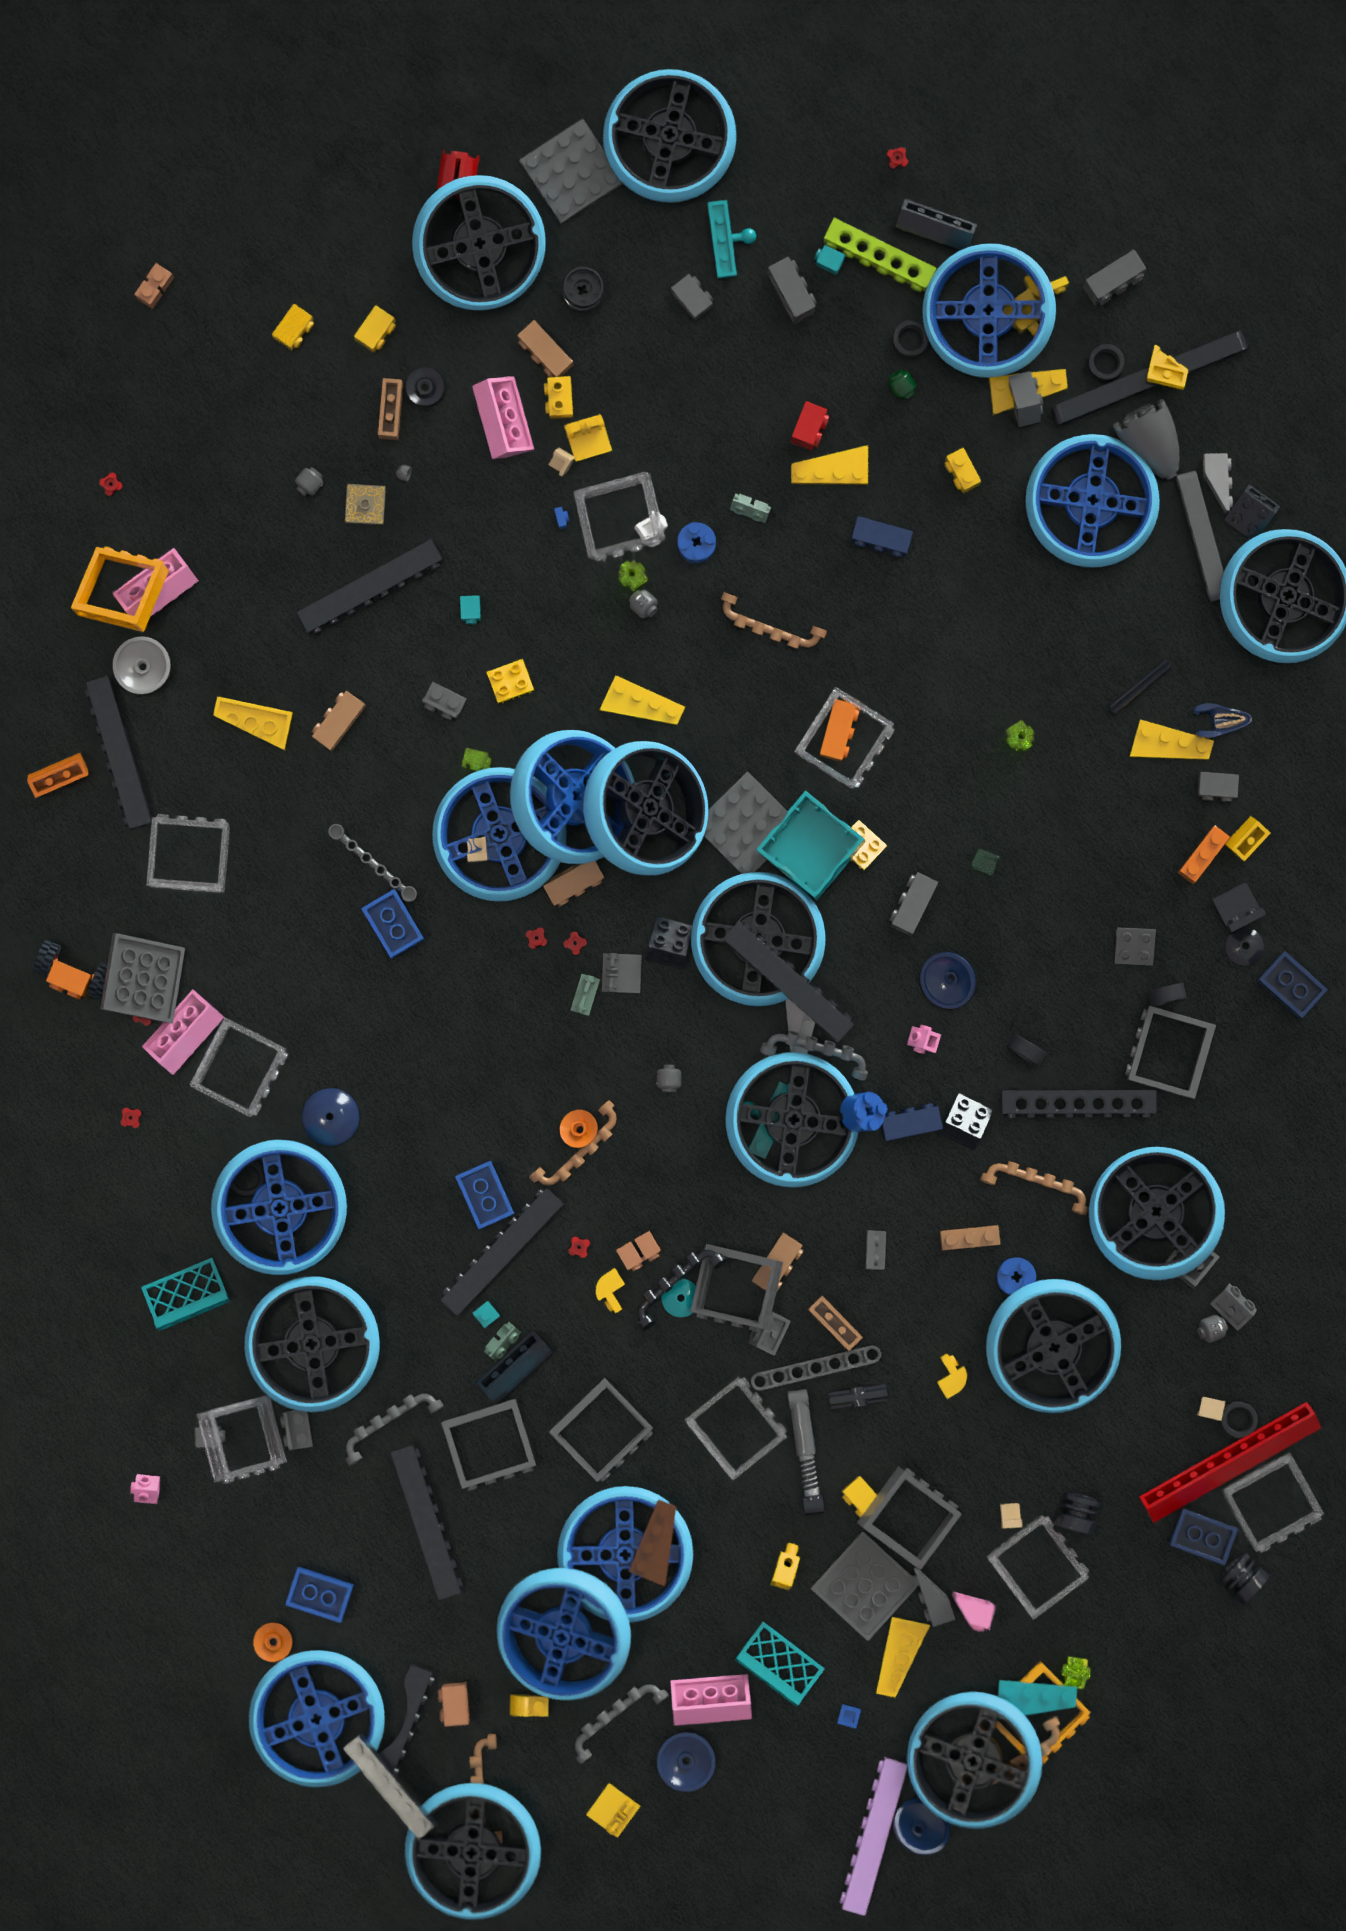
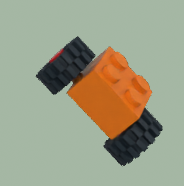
(66, 977)

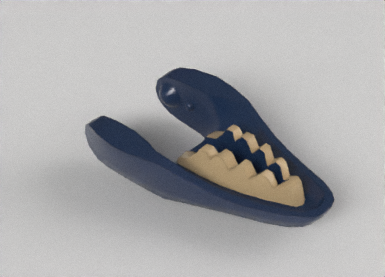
(1223, 719)

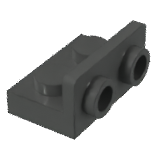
(444, 701)
(875, 1249)
(1234, 1306)
(770, 1339)
(297, 1429)

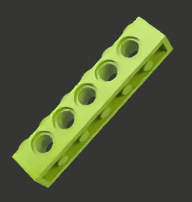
(838, 229)

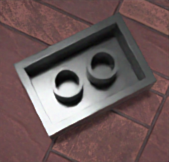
(1115, 278)
(792, 289)
(913, 903)

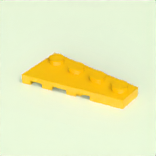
(1048, 383)
(836, 468)
(635, 701)
(261, 721)
(1163, 742)
(901, 1647)

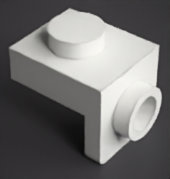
(645, 528)

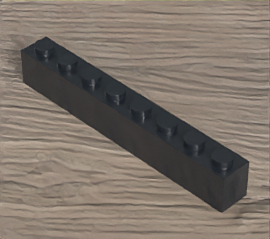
(369, 587)
(119, 753)
(787, 981)
(502, 1251)
(426, 1523)

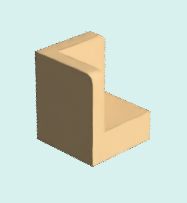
(561, 461)
(481, 855)
(1211, 1408)
(1010, 1515)

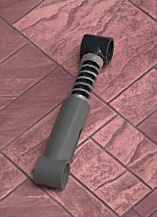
(805, 1449)

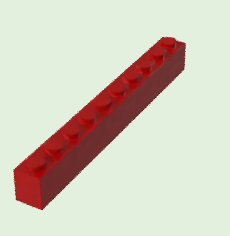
(1230, 1462)

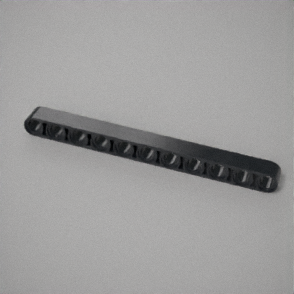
(1136, 383)

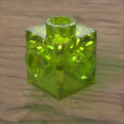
(635, 581)
(1020, 729)
(1076, 1672)

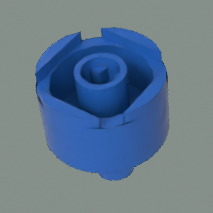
(699, 553)
(863, 1112)
(1007, 1270)

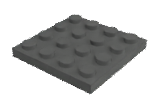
(571, 171)
(742, 823)
(142, 978)
(865, 1586)

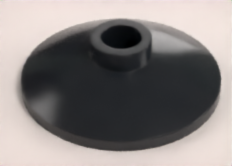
(422, 377)
(1237, 953)

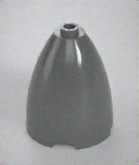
(1153, 437)

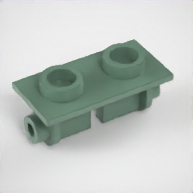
(742, 506)
(585, 994)
(508, 1335)

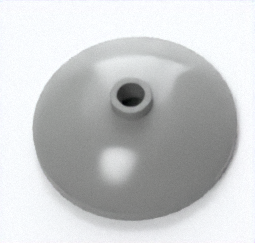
(137, 652)

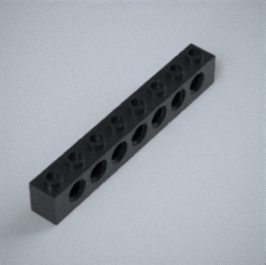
(1147, 1099)

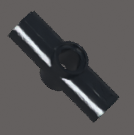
(858, 1396)

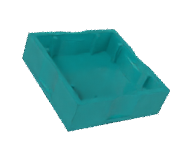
(811, 845)

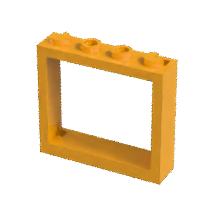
(147, 602)
(1067, 1731)

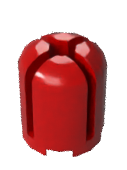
(449, 167)

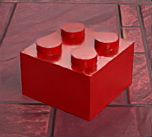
(808, 427)

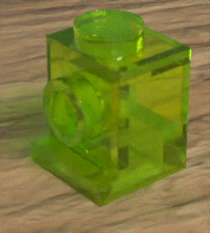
(476, 759)

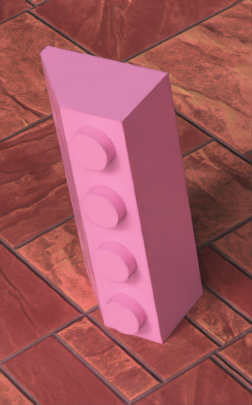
(503, 417)
(177, 581)
(190, 1027)
(975, 1610)
(711, 1699)

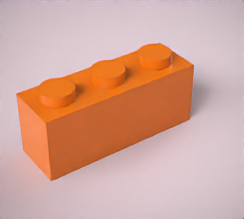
(839, 731)
(57, 775)
(1203, 854)

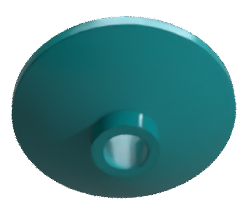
(670, 1301)

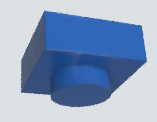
(562, 517)
(849, 1716)

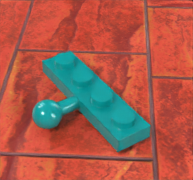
(723, 239)
(761, 1141)

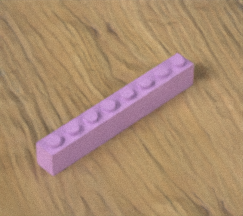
(874, 1836)

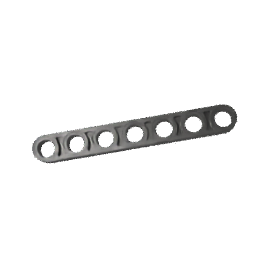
(1201, 533)
(825, 1367)

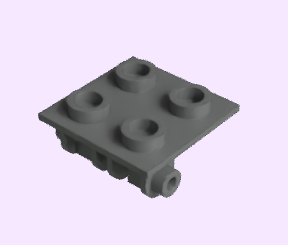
(1135, 946)
(621, 973)

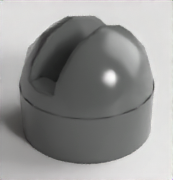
(404, 472)

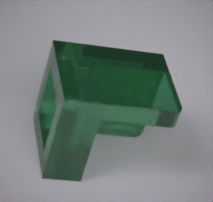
(984, 861)

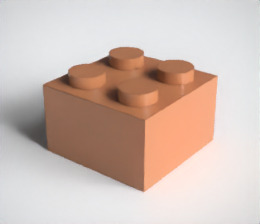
(455, 1704)

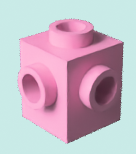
(921, 1036)
(146, 1489)

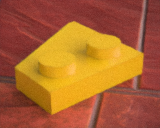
(1166, 370)

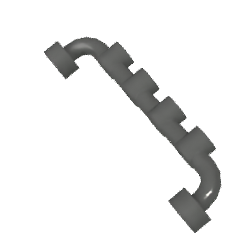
(337, 833)
(811, 1044)
(378, 1422)
(618, 1707)

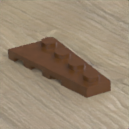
(654, 1550)

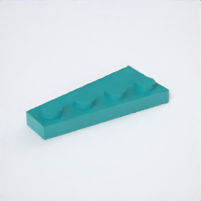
(1035, 1697)

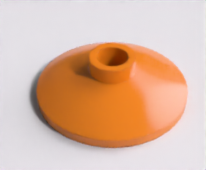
(570, 1125)
(272, 1652)

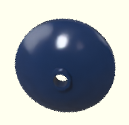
(940, 987)
(344, 1120)
(686, 1776)
(932, 1829)

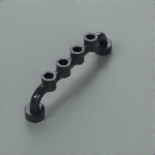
(666, 1285)

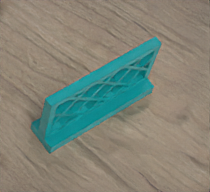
(193, 1309)
(768, 1677)

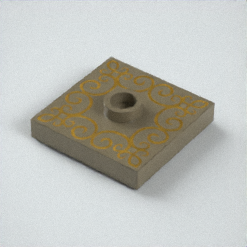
(365, 504)

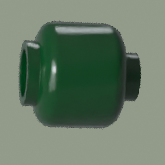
(902, 384)

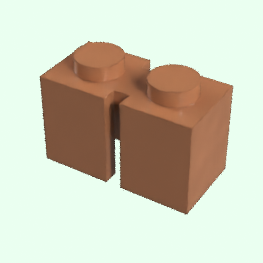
(148, 291)
(631, 1257)

